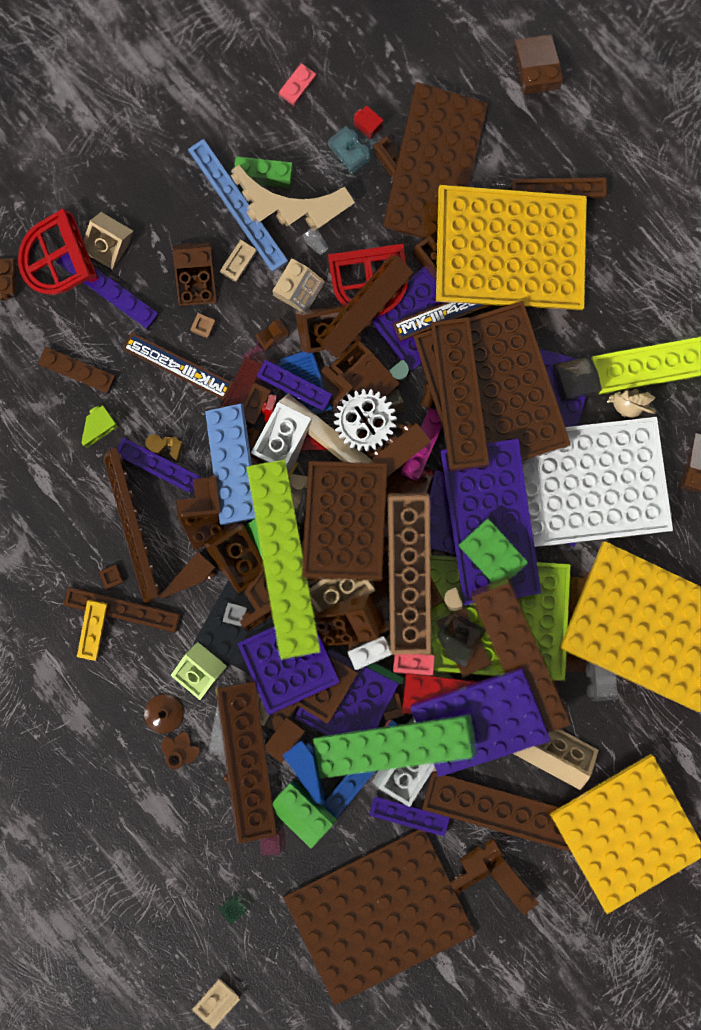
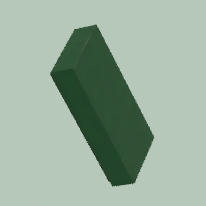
(386, 672)

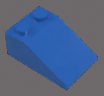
(304, 763)

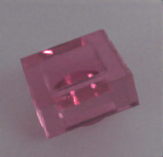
(270, 845)

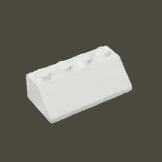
(403, 782)

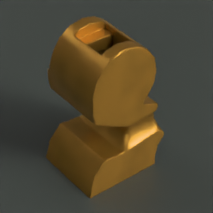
(158, 446)

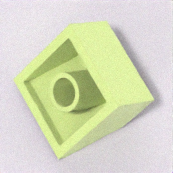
(198, 670)

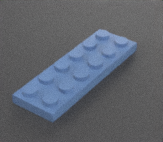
(230, 460)

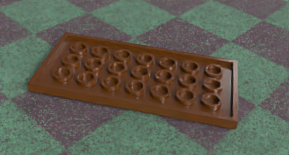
(434, 151)

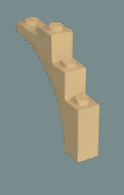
(264, 203)

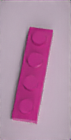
(415, 465)

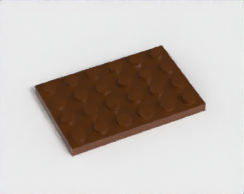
(345, 521)

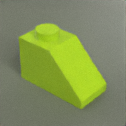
(97, 425)

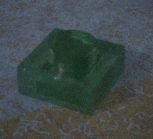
(232, 910)

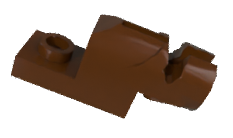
(475, 865)

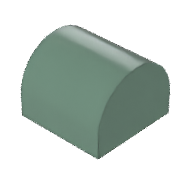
(400, 371)

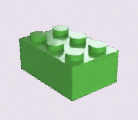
(492, 552)

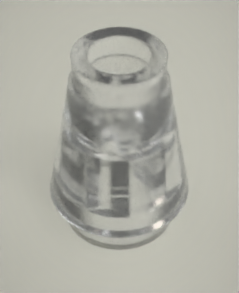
(315, 240)

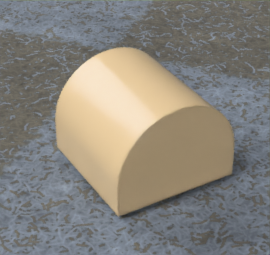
(452, 600)

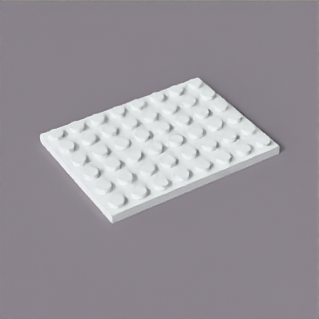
(600, 485)

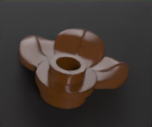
(181, 748)

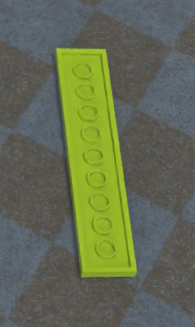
(283, 559)

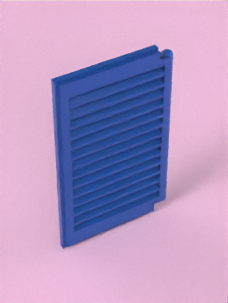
(306, 367)

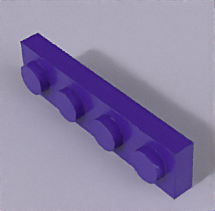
(294, 385)
(409, 816)

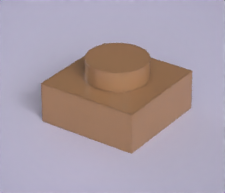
(203, 325)

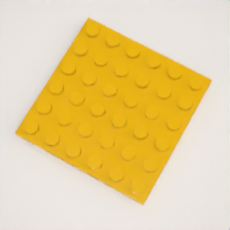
(628, 833)

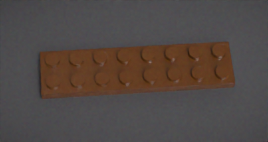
(459, 394)
(132, 532)
(246, 761)
(493, 810)

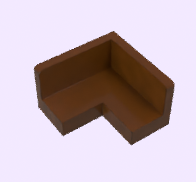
(337, 386)
(205, 501)

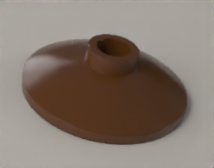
(173, 711)

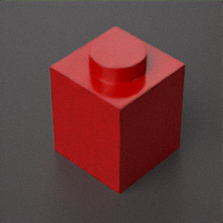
(368, 122)

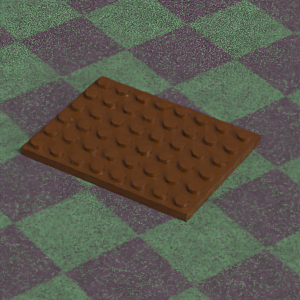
(511, 382)
(378, 916)

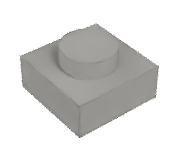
(234, 614)

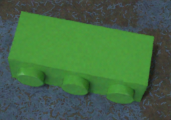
(267, 171)

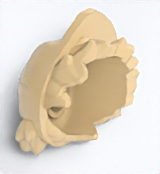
(632, 403)

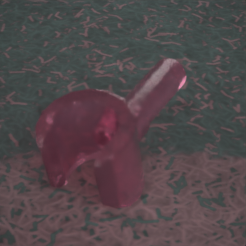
(254, 350)

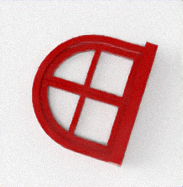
(73, 245)
(364, 256)

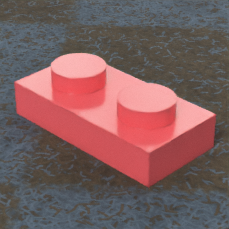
(297, 84)
(414, 664)

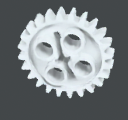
(379, 411)

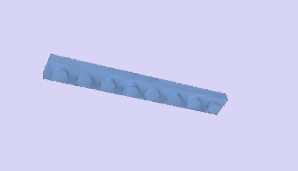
(237, 205)

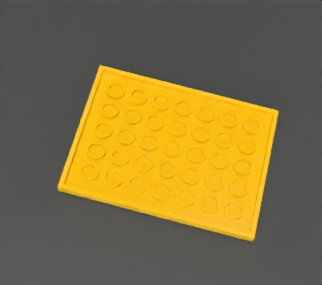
(510, 248)
(640, 625)

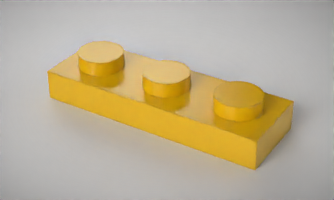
(92, 630)

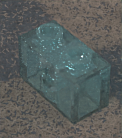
(351, 159)

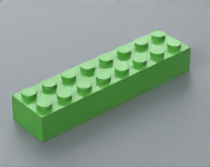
(395, 746)

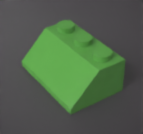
(302, 813)

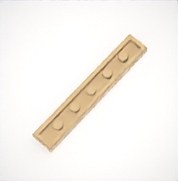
(326, 435)

